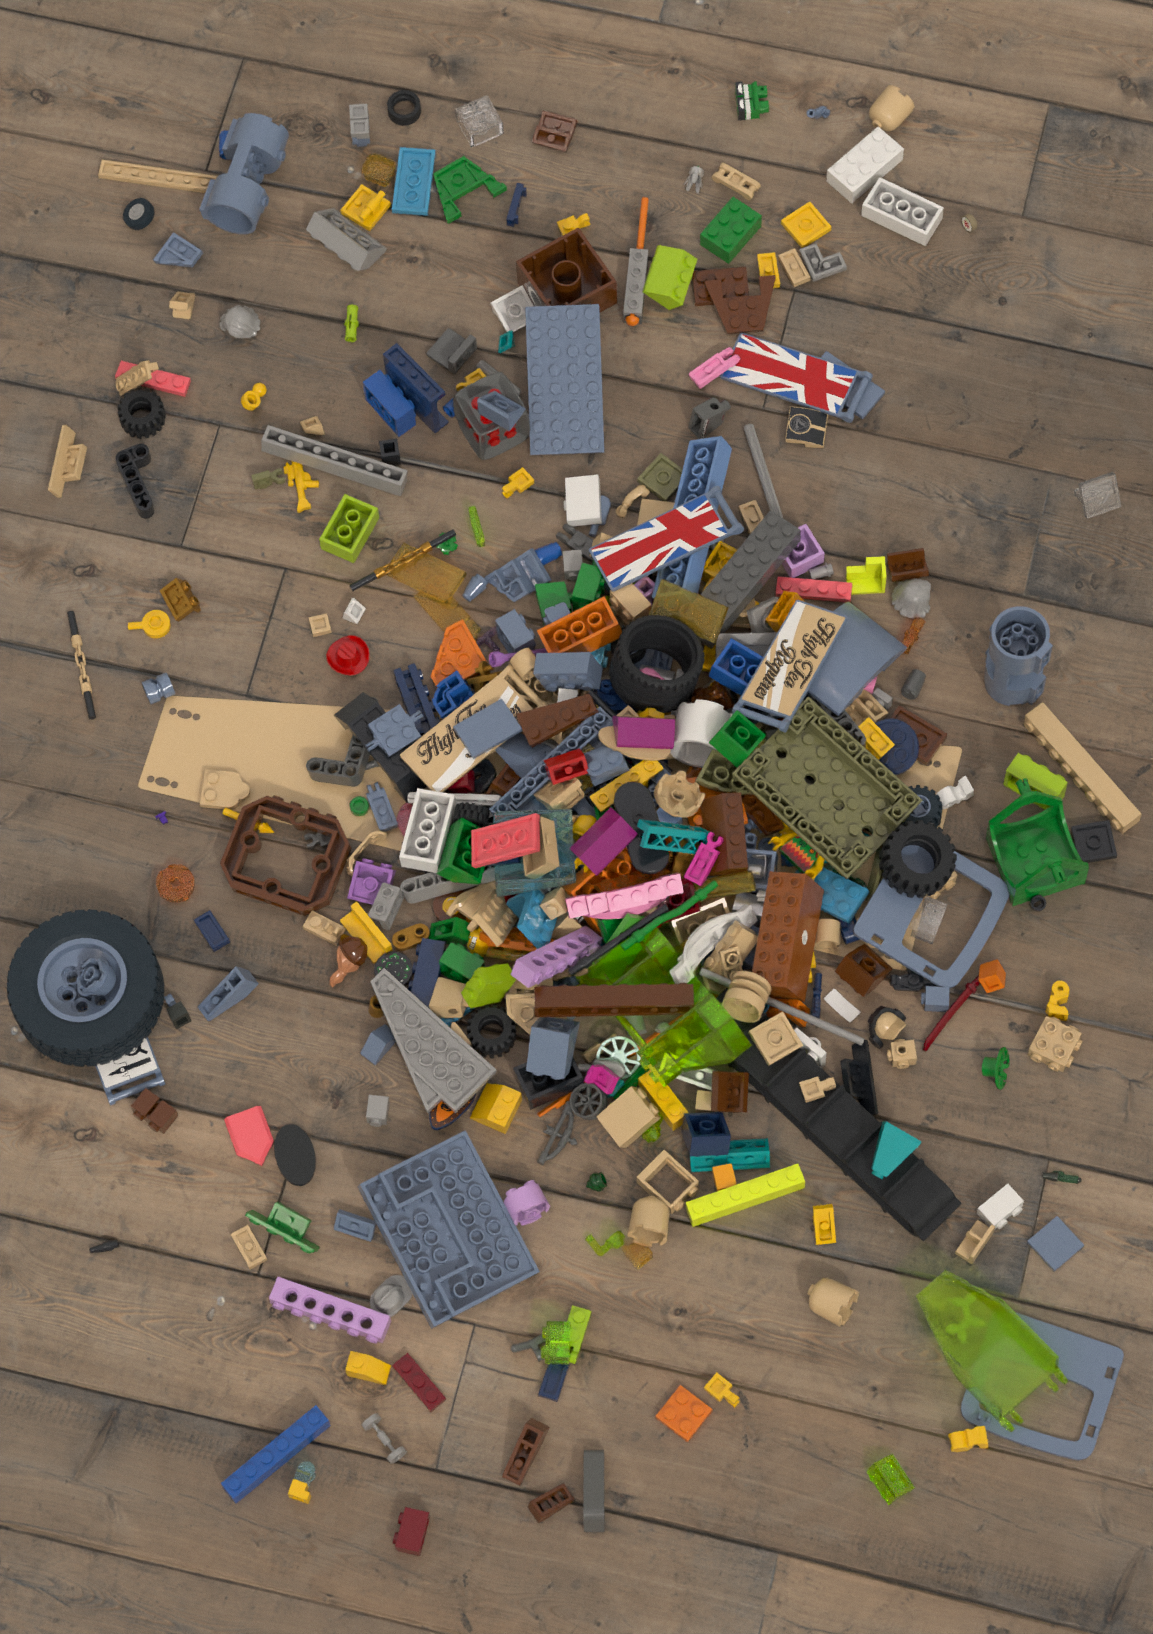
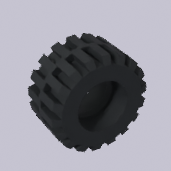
(141, 400)
(491, 1016)

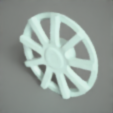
(619, 1054)

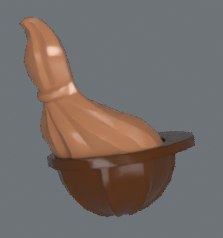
(350, 956)

